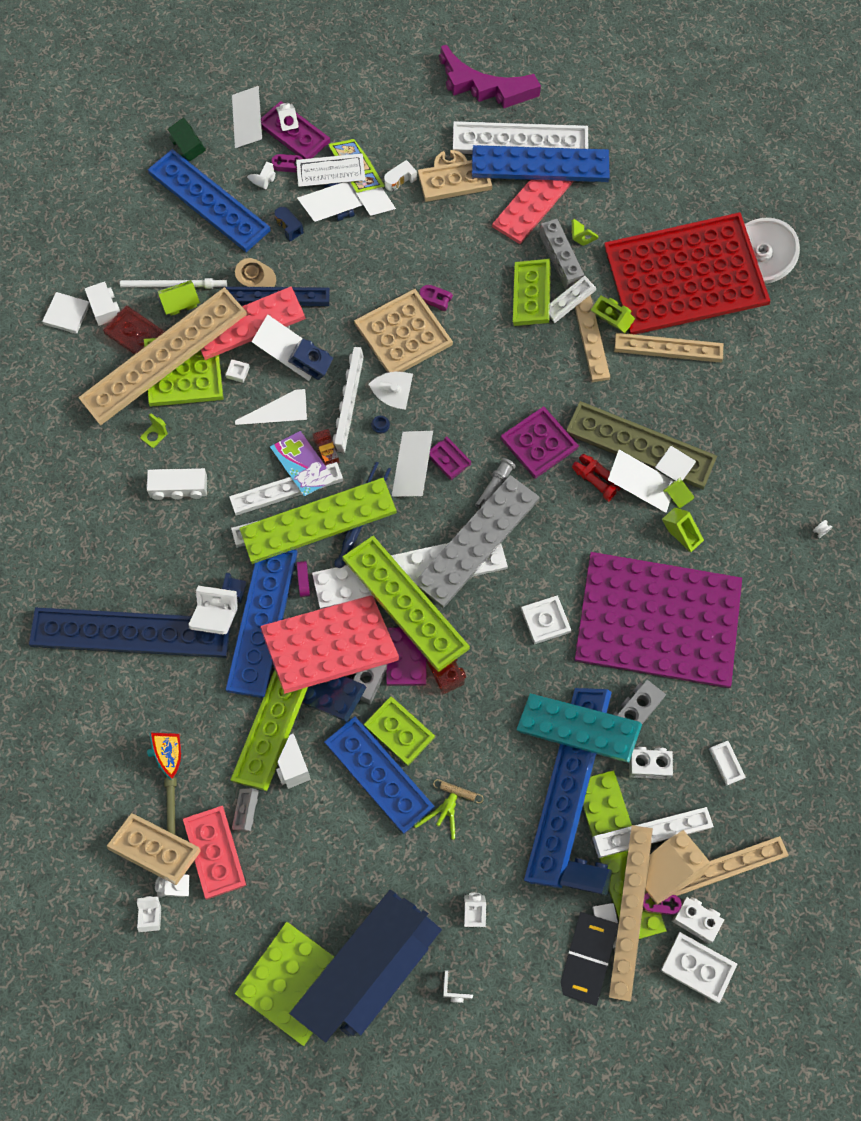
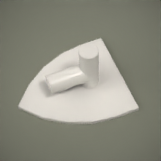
(393, 388)

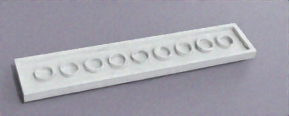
(342, 585)

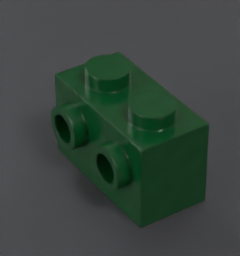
(186, 139)

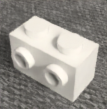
(698, 920)

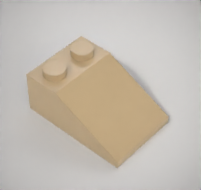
(674, 867)

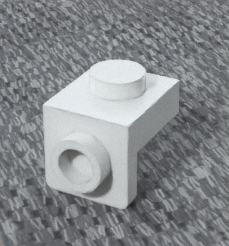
(166, 888)
(149, 914)

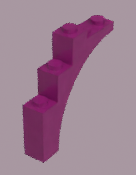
(484, 86)

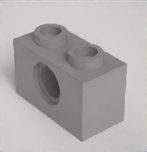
(377, 675)

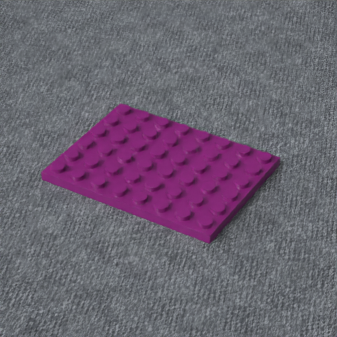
(659, 620)

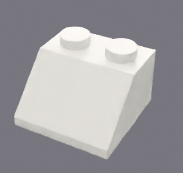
(292, 765)

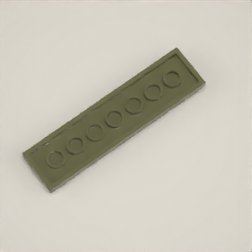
(639, 442)

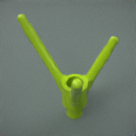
(446, 808)

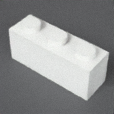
(177, 483)

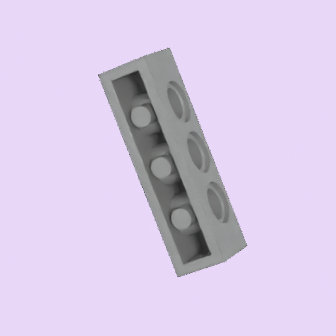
(560, 253)
(646, 692)

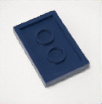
(335, 697)

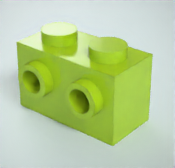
(179, 297)
(613, 314)

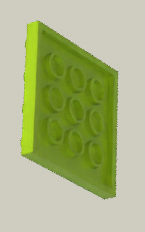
(189, 383)
(283, 978)

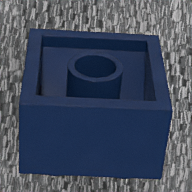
(587, 877)

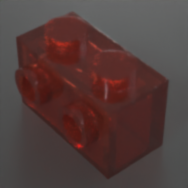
(449, 677)

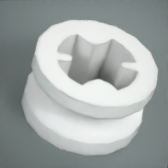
(822, 529)

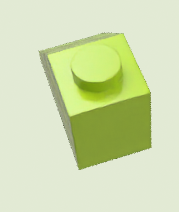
(683, 528)

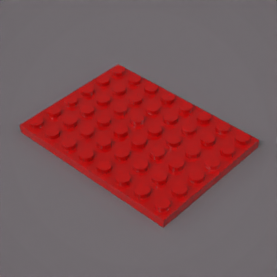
(687, 273)

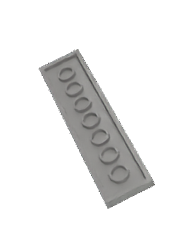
(476, 541)

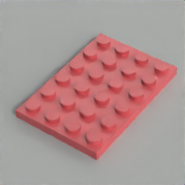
(329, 643)

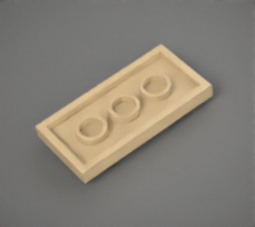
(153, 848)

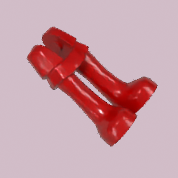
(586, 473)

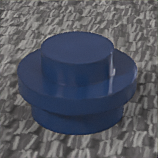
(380, 424)

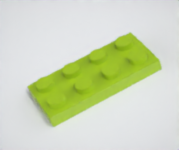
(531, 292)

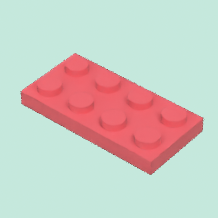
(218, 860)

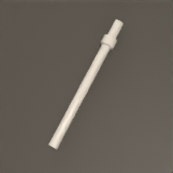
(208, 283)

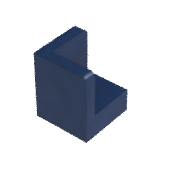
(234, 585)

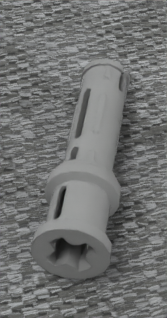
(499, 477)

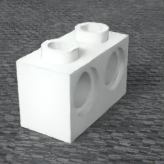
(651, 769)

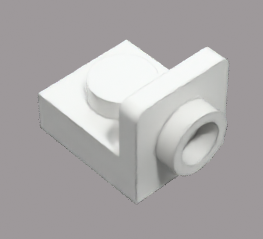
(474, 910)

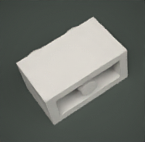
(101, 303)

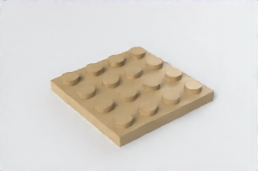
(403, 332)

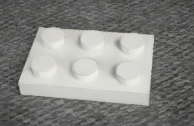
(698, 967)

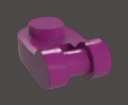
(430, 293)

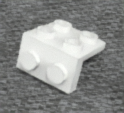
(214, 610)

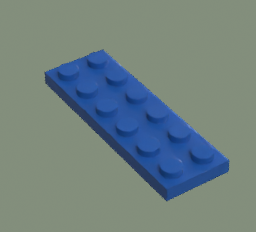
(379, 775)

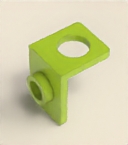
(578, 233)
(157, 426)
(679, 493)

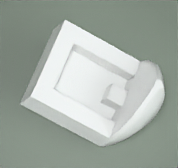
(266, 175)

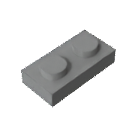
(245, 809)

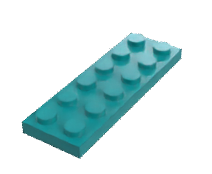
(579, 727)

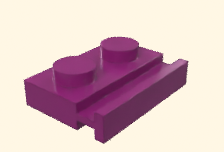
(449, 458)

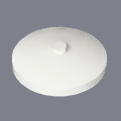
(774, 247)

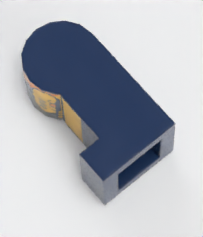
(291, 225)

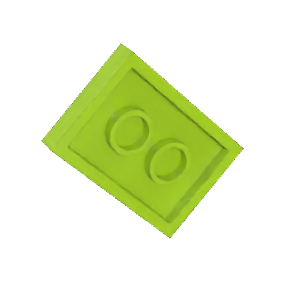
(399, 731)

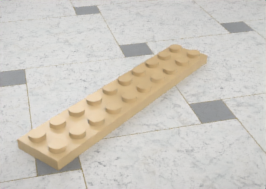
(162, 356)

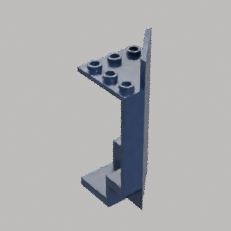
(367, 969)

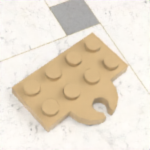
(450, 178)

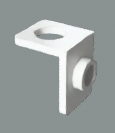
(284, 110)
(456, 998)

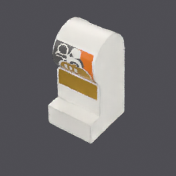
(400, 175)

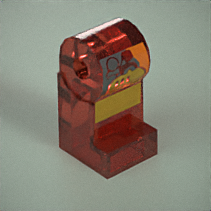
(325, 447)

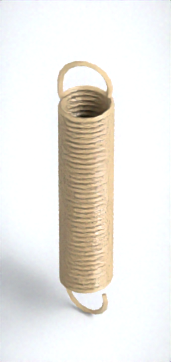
(458, 791)

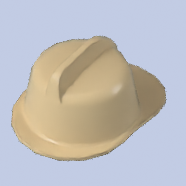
(252, 268)

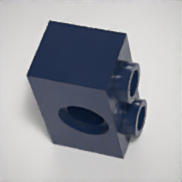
(301, 359)

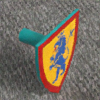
(167, 752)

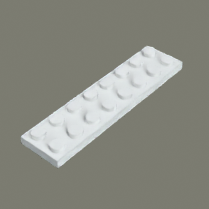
(521, 135)

